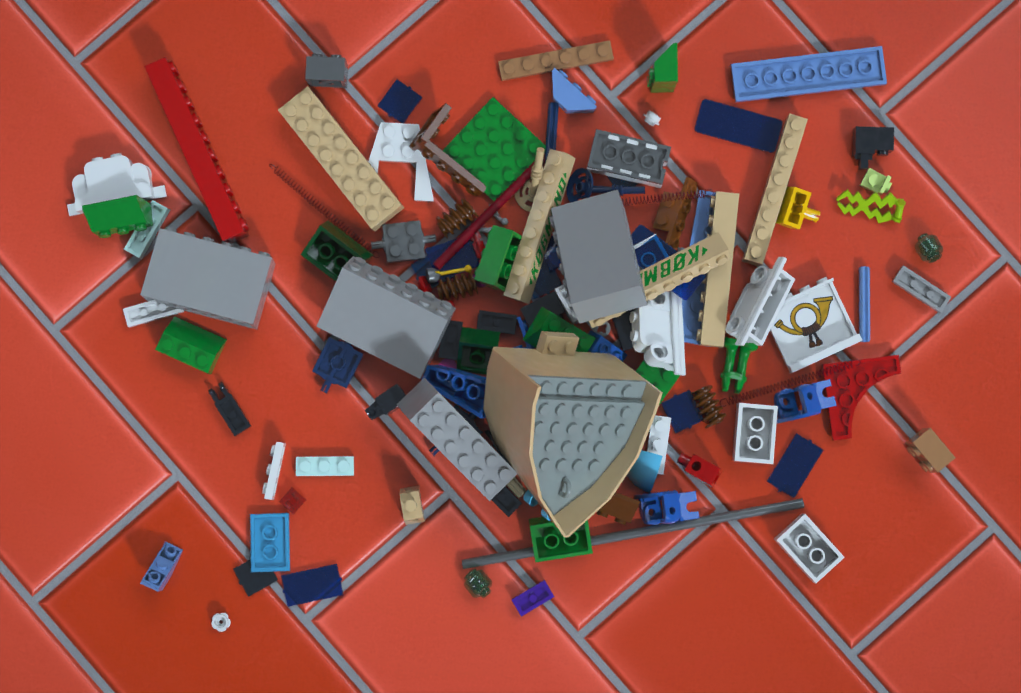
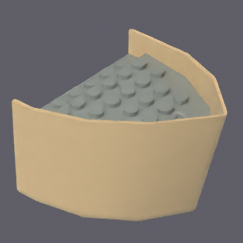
(567, 423)

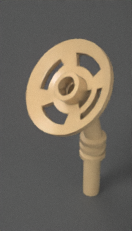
(536, 175)

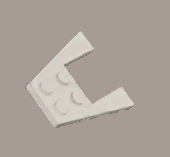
(392, 146)

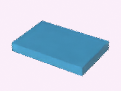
(270, 542)

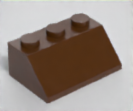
(620, 507)

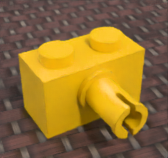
(795, 208)

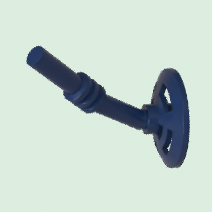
(588, 188)

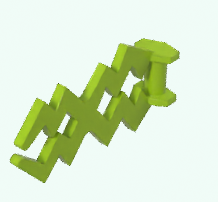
(864, 203)

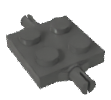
(403, 241)

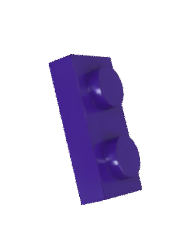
(532, 598)

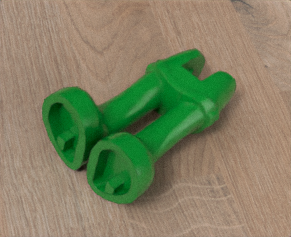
(740, 373)

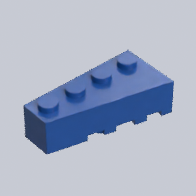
(459, 387)

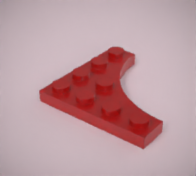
(851, 385)

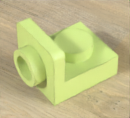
(876, 182)

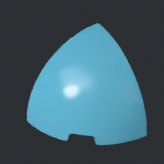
(645, 470)

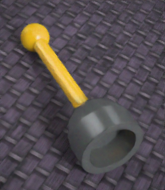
(434, 274)

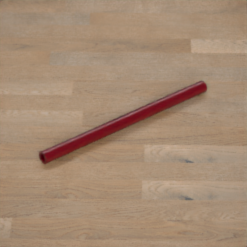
(483, 218)

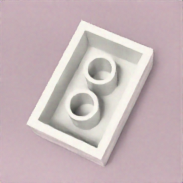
(755, 433)
(809, 548)

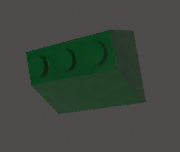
(332, 249)

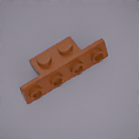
(673, 213)

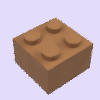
(929, 450)

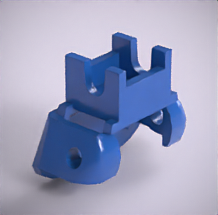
(811, 401)
(673, 506)

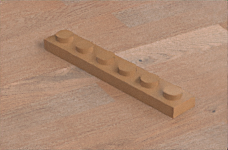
(557, 59)

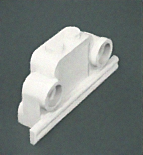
(112, 180)
(759, 304)
(660, 332)

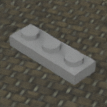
(921, 289)

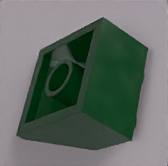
(476, 349)

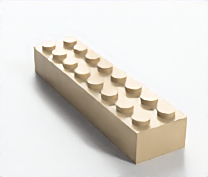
(341, 158)

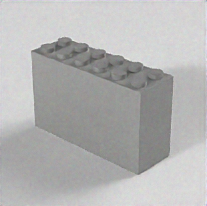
(597, 257)
(208, 278)
(386, 316)
(456, 439)

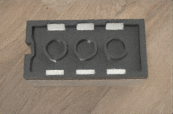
(628, 158)

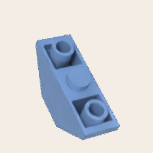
(570, 95)
(162, 567)

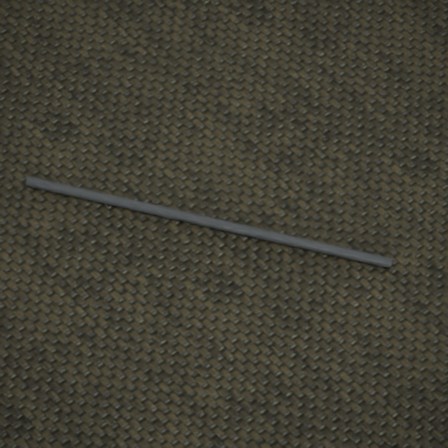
(646, 531)

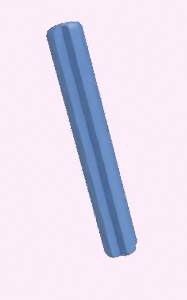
(864, 303)

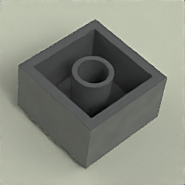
(326, 71)

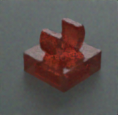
(292, 500)

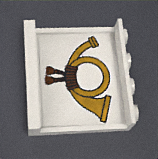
(812, 326)

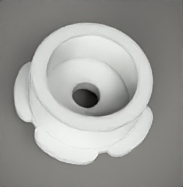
(652, 118)
(220, 627)

